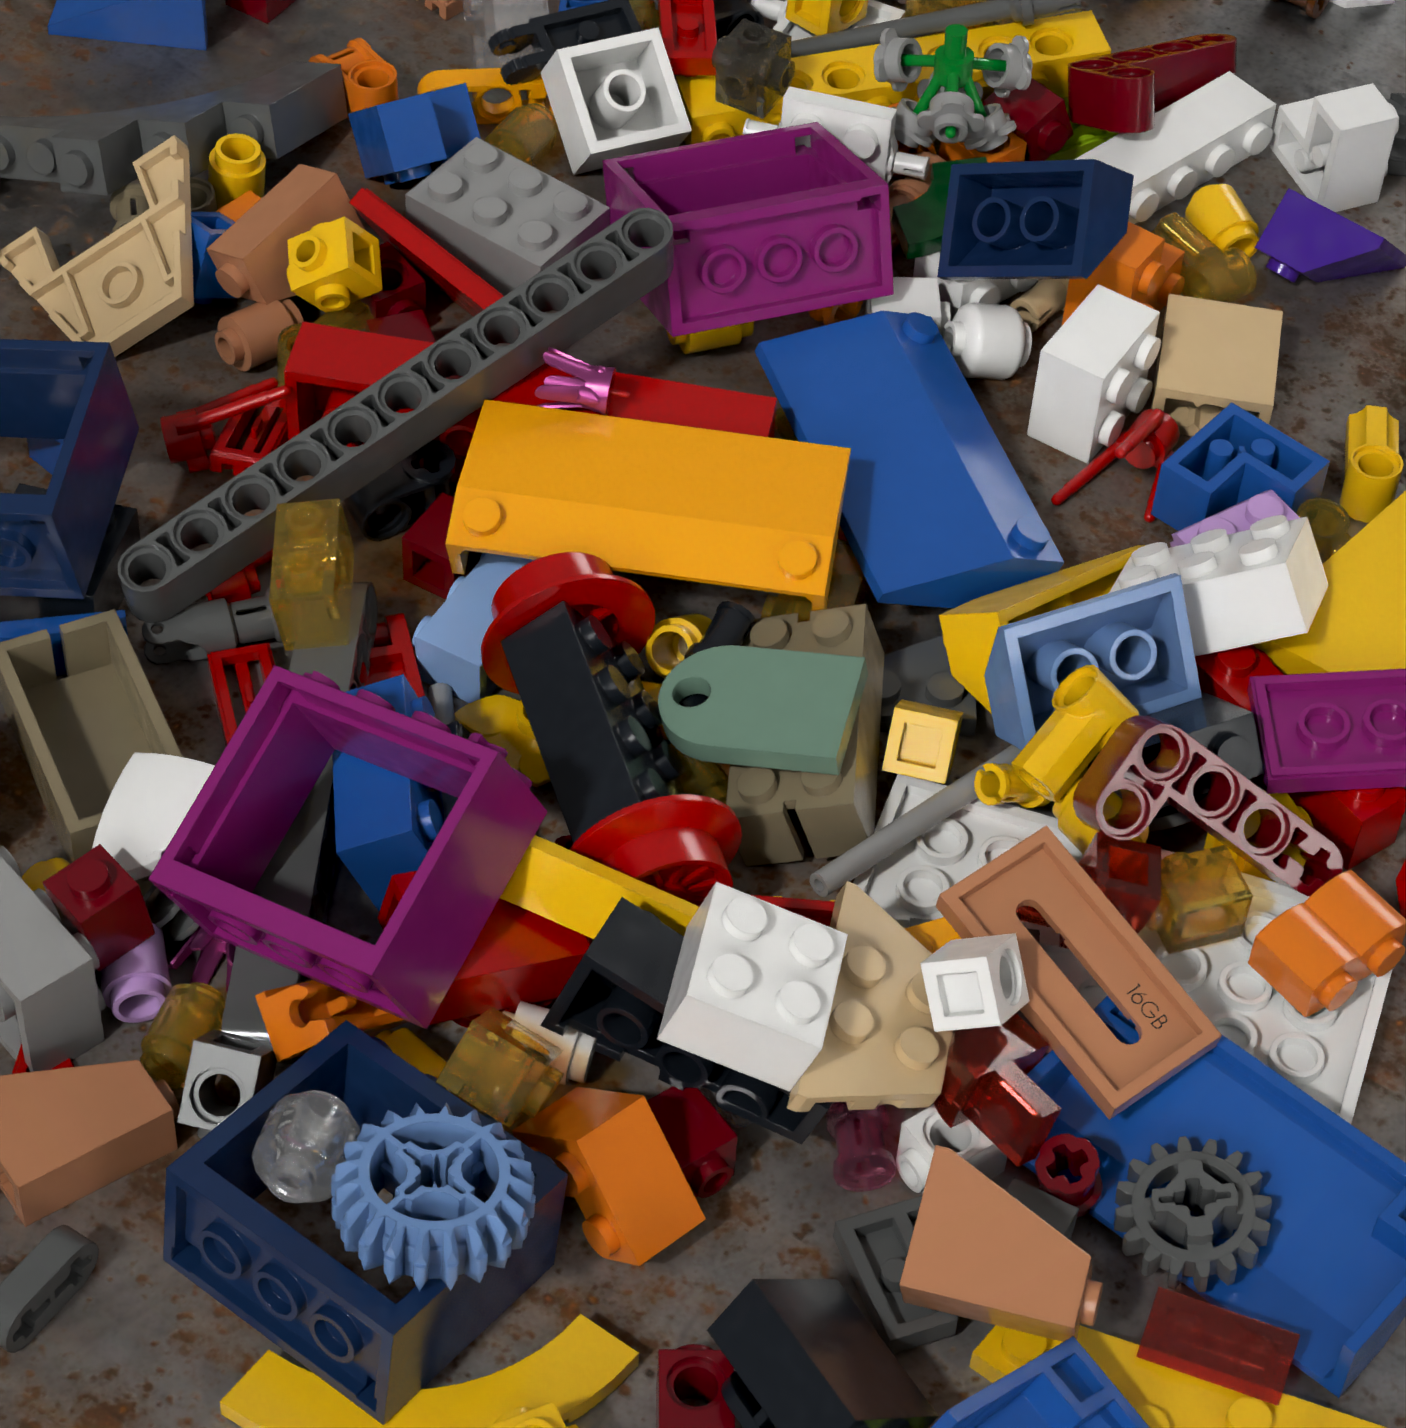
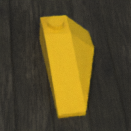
(973, 625)

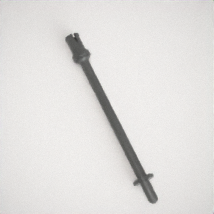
(934, 23)

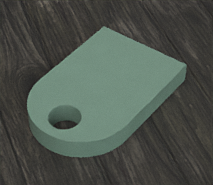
(764, 707)

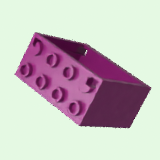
(759, 226)
(263, 786)

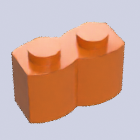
(1329, 944)

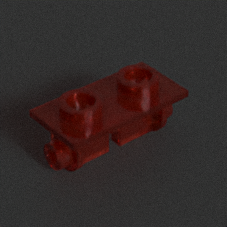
(1218, 1346)

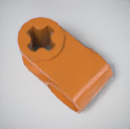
(365, 75)

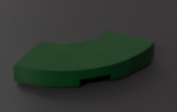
(921, 222)

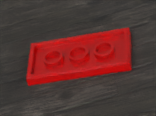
(425, 254)

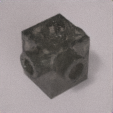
(753, 68)

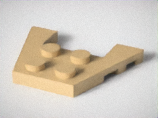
(131, 277)

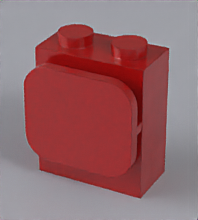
(511, 961)

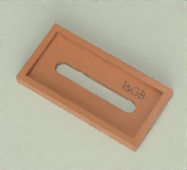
(1168, 1021)

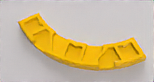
(571, 1370)

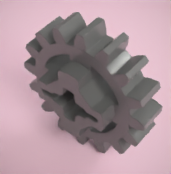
(1185, 1243)

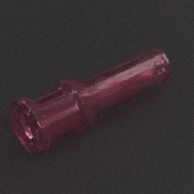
(860, 1143)

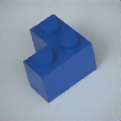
(412, 132)
(1232, 462)

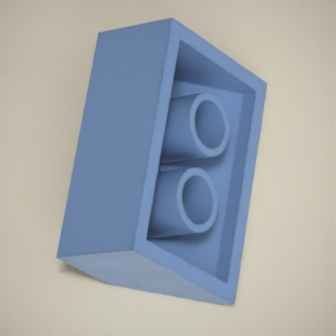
(1131, 635)

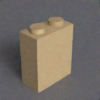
(1213, 358)

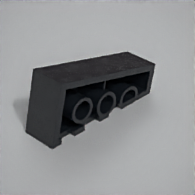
(621, 1000)

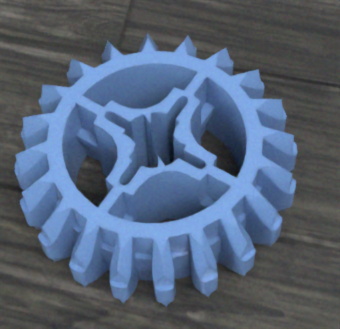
(434, 1219)

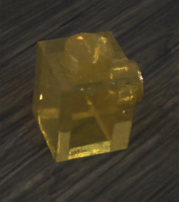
(1200, 899)

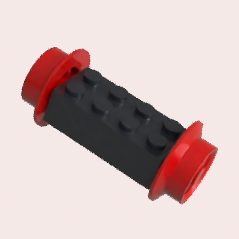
(570, 649)

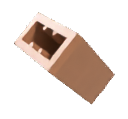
(254, 250)
(79, 1132)
(994, 1258)

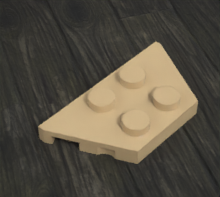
(880, 1020)

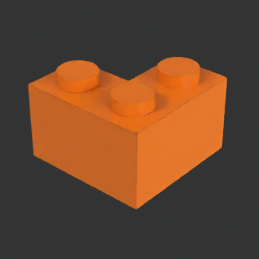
(1136, 267)
(616, 1171)

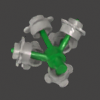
(951, 93)

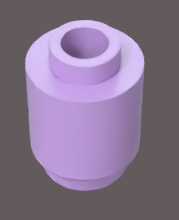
(138, 981)

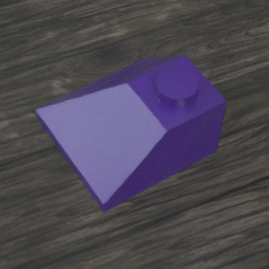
(1322, 244)

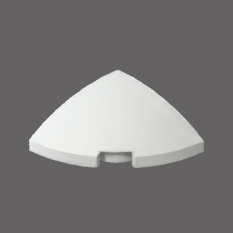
(148, 808)

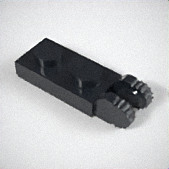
(560, 31)

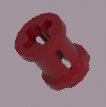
(1082, 1160)

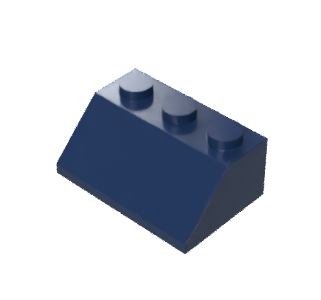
(1032, 219)

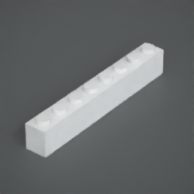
(1186, 148)

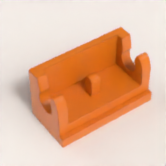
(309, 1011)

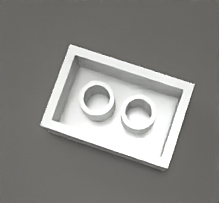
(1241, 583)

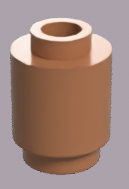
(252, 333)

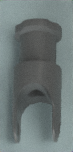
(211, 628)

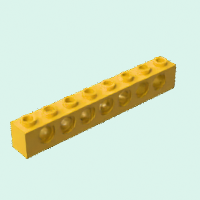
(850, 72)

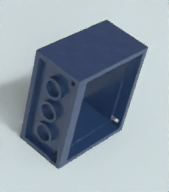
(74, 396)
(299, 1293)

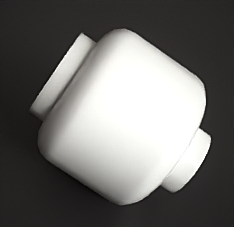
(988, 340)

